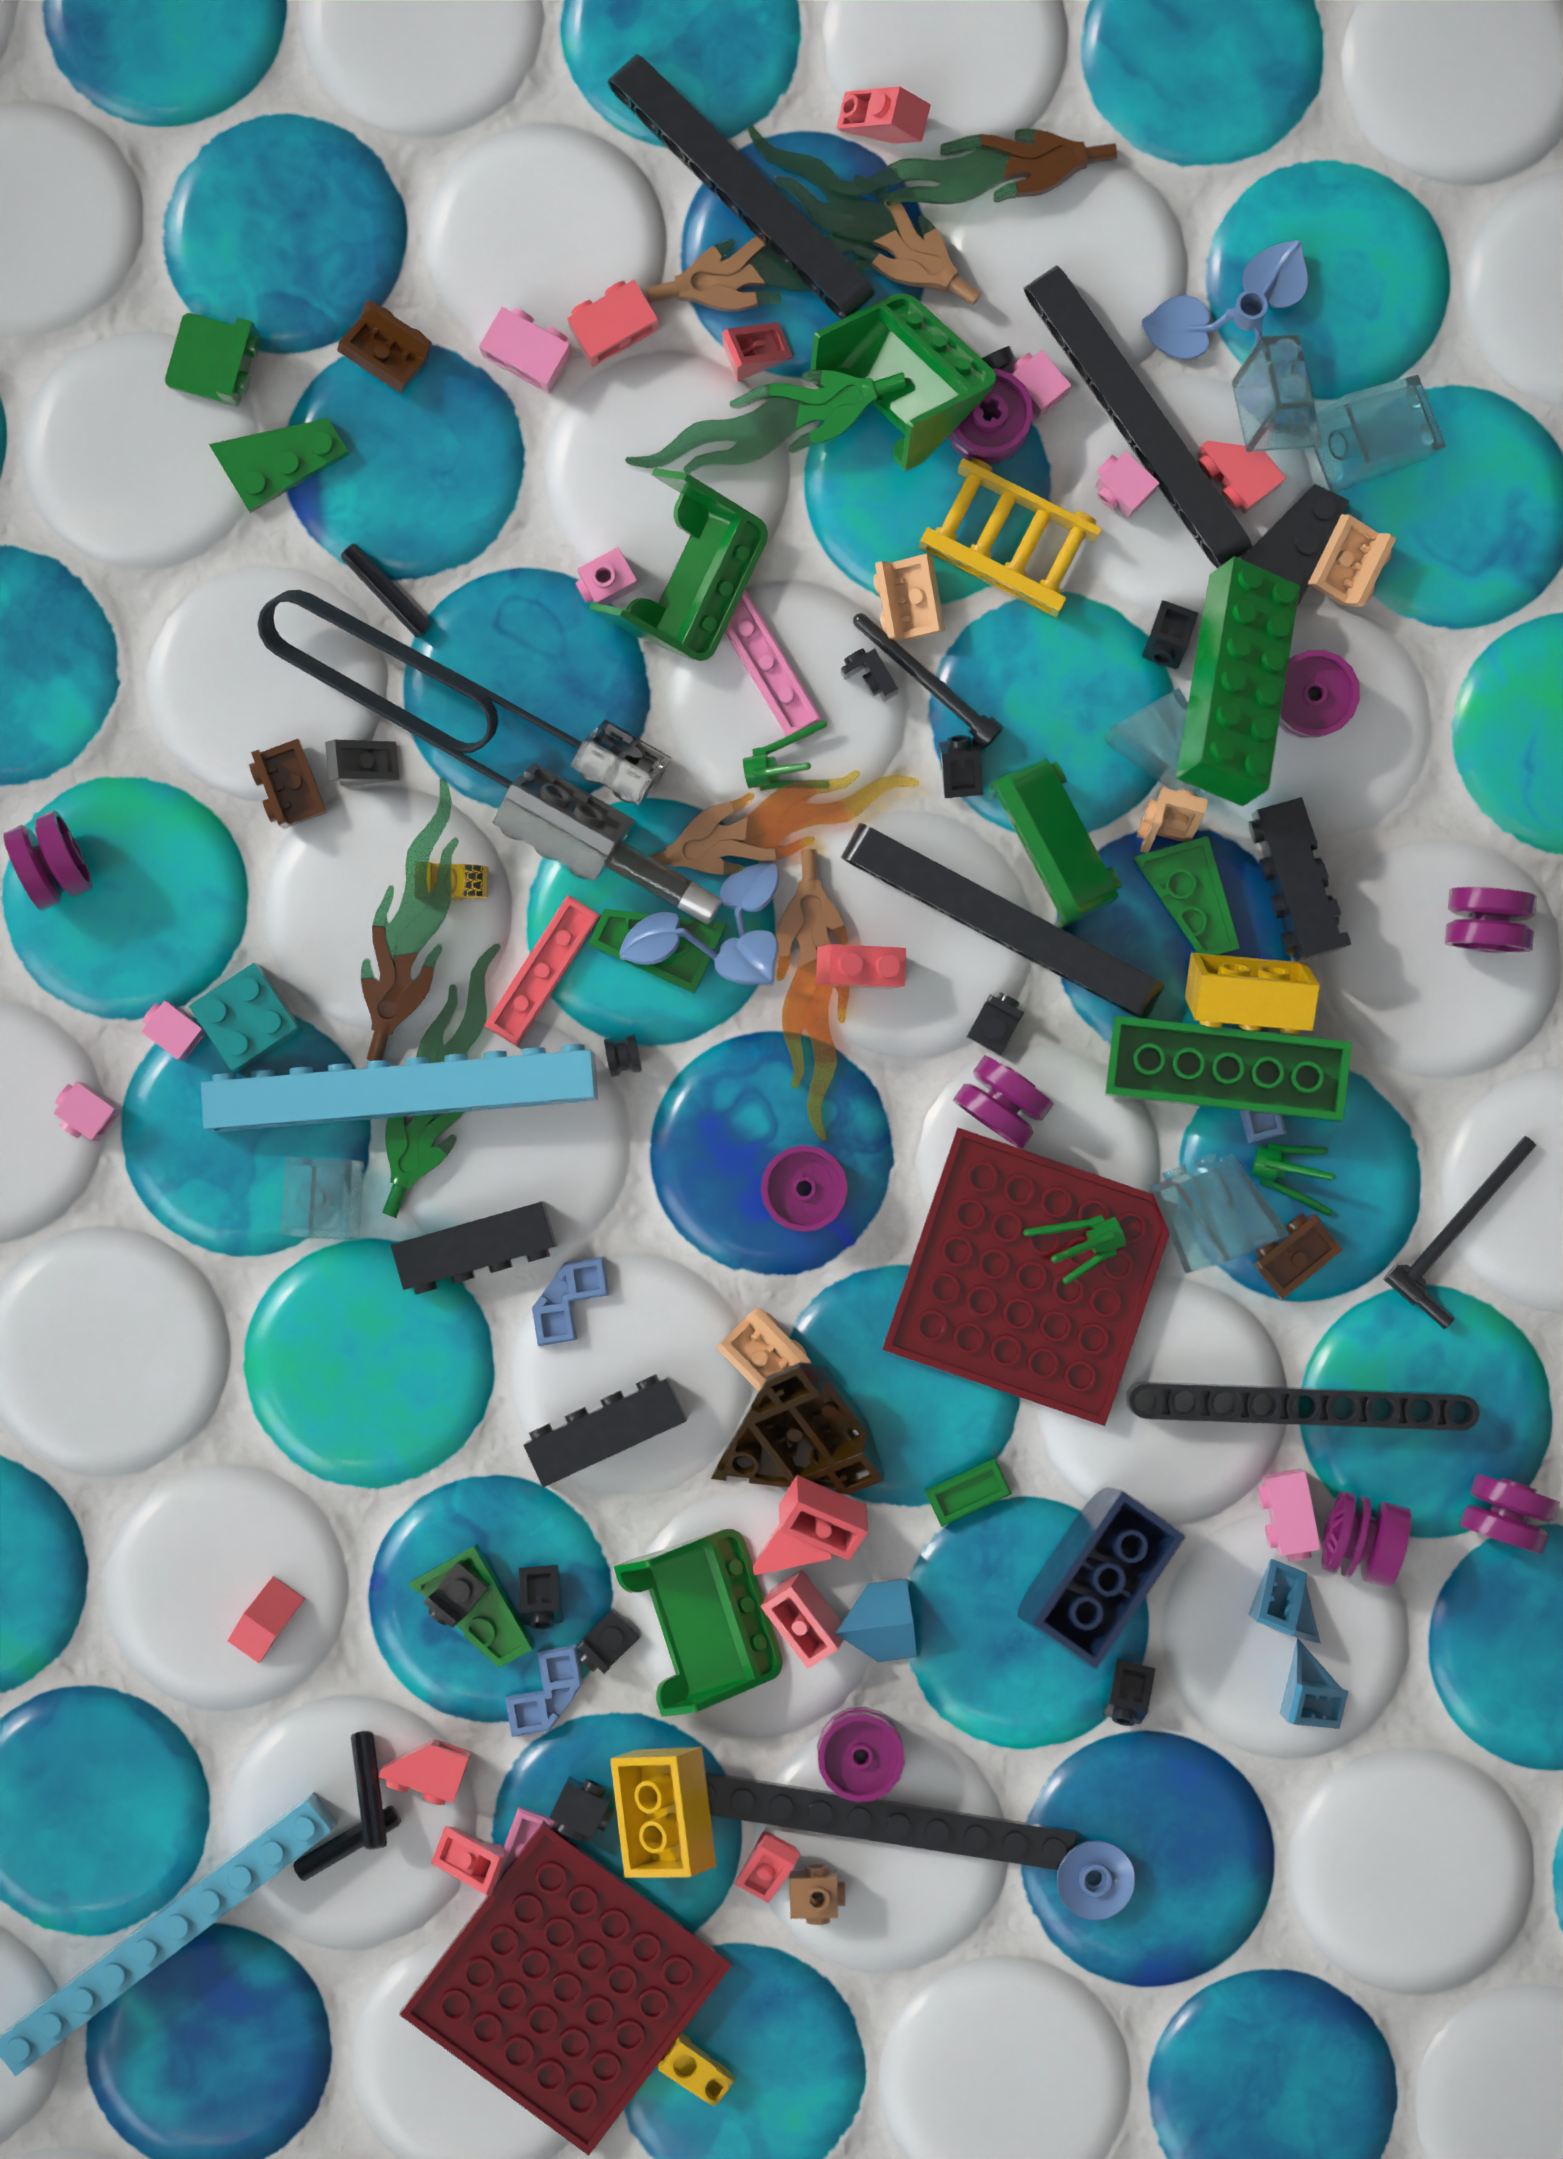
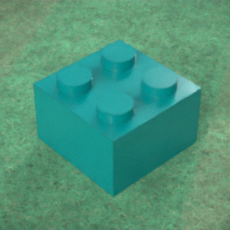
(246, 1018)

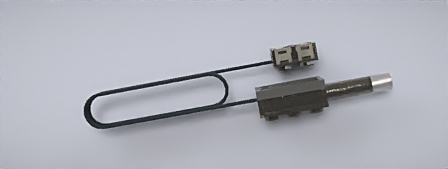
(539, 805)

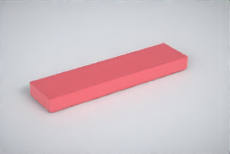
(542, 970)

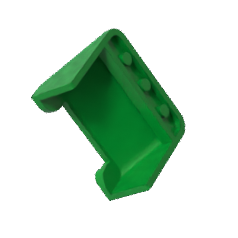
(939, 368)
(708, 1619)

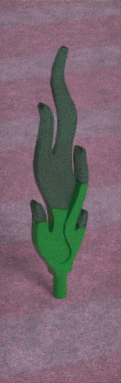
(785, 412)
(411, 1146)

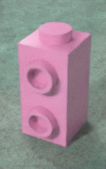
(1290, 1513)

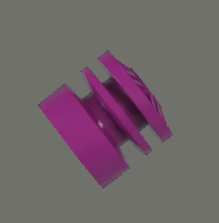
(1374, 1540)

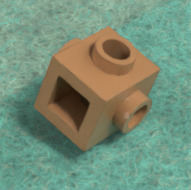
(815, 1909)

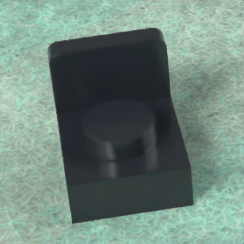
(1170, 635)
(877, 678)
(961, 767)
(996, 1022)
(456, 1595)
(540, 1596)
(606, 1642)
(1129, 1693)

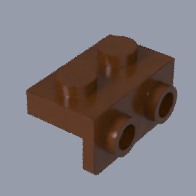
(386, 347)
(288, 784)
(1296, 1256)

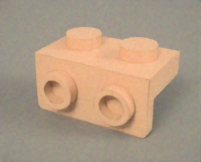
(1352, 562)
(909, 598)
(1171, 816)
(760, 1348)

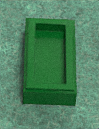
(968, 1491)

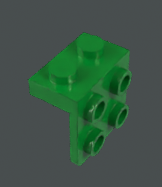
(213, 358)

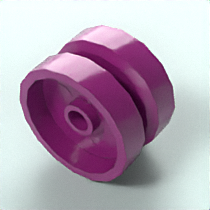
(1006, 432)
(1336, 700)
(47, 860)
(1491, 916)
(1006, 1096)
(808, 1165)
(1509, 1513)
(856, 1730)

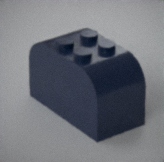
(1099, 1575)

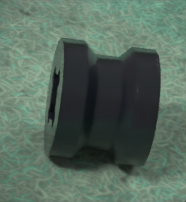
(622, 1055)

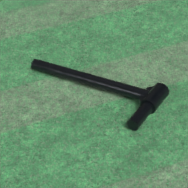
(1409, 1280)

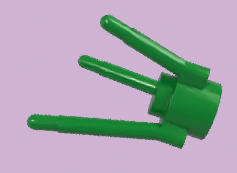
(763, 770)
(1271, 1164)
(1103, 1238)

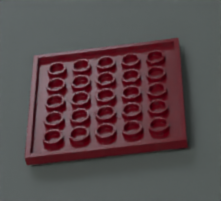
(996, 1304)
(565, 1988)

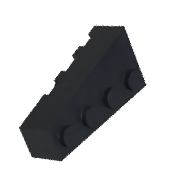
(1297, 881)

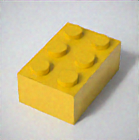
(1251, 993)
(663, 1812)

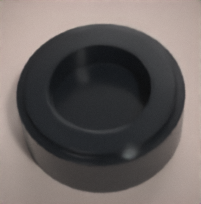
(1000, 358)

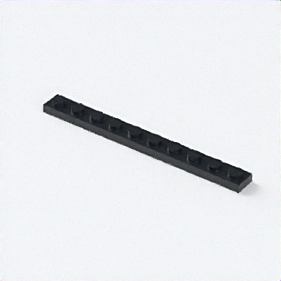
(888, 1822)

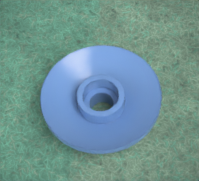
(1108, 1893)

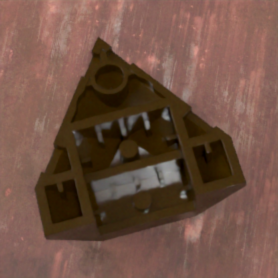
(806, 1429)

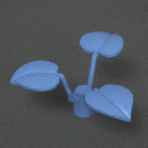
(1271, 278)
(741, 959)

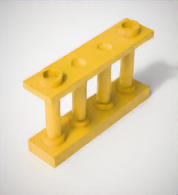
(1012, 575)

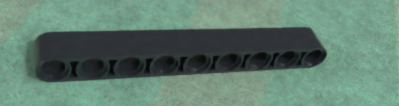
(740, 187)
(1137, 416)
(1002, 921)
(1320, 1411)

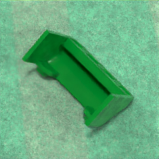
(708, 575)
(1056, 840)

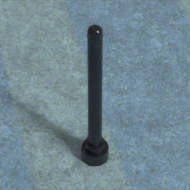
(982, 727)

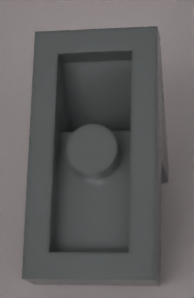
(361, 761)

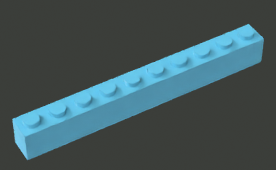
(400, 1090)
(165, 1933)

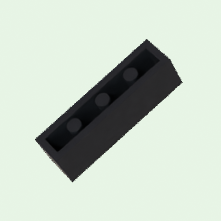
(474, 1246)
(605, 1431)

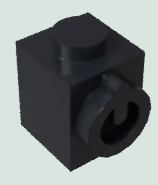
(581, 1809)

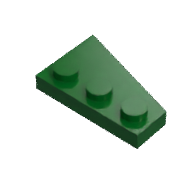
(278, 459)
(1192, 893)
(681, 968)
(492, 1621)

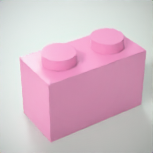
(526, 348)

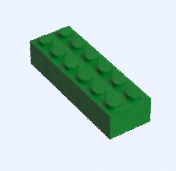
(1238, 682)
(1228, 1068)

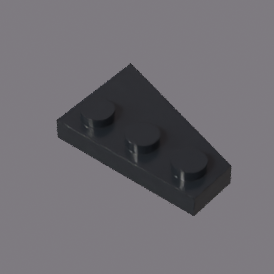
(1299, 537)

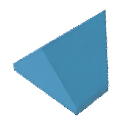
(1285, 1602)
(882, 1622)
(1312, 1693)

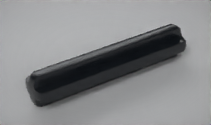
(385, 590)
(368, 1790)
(339, 1847)

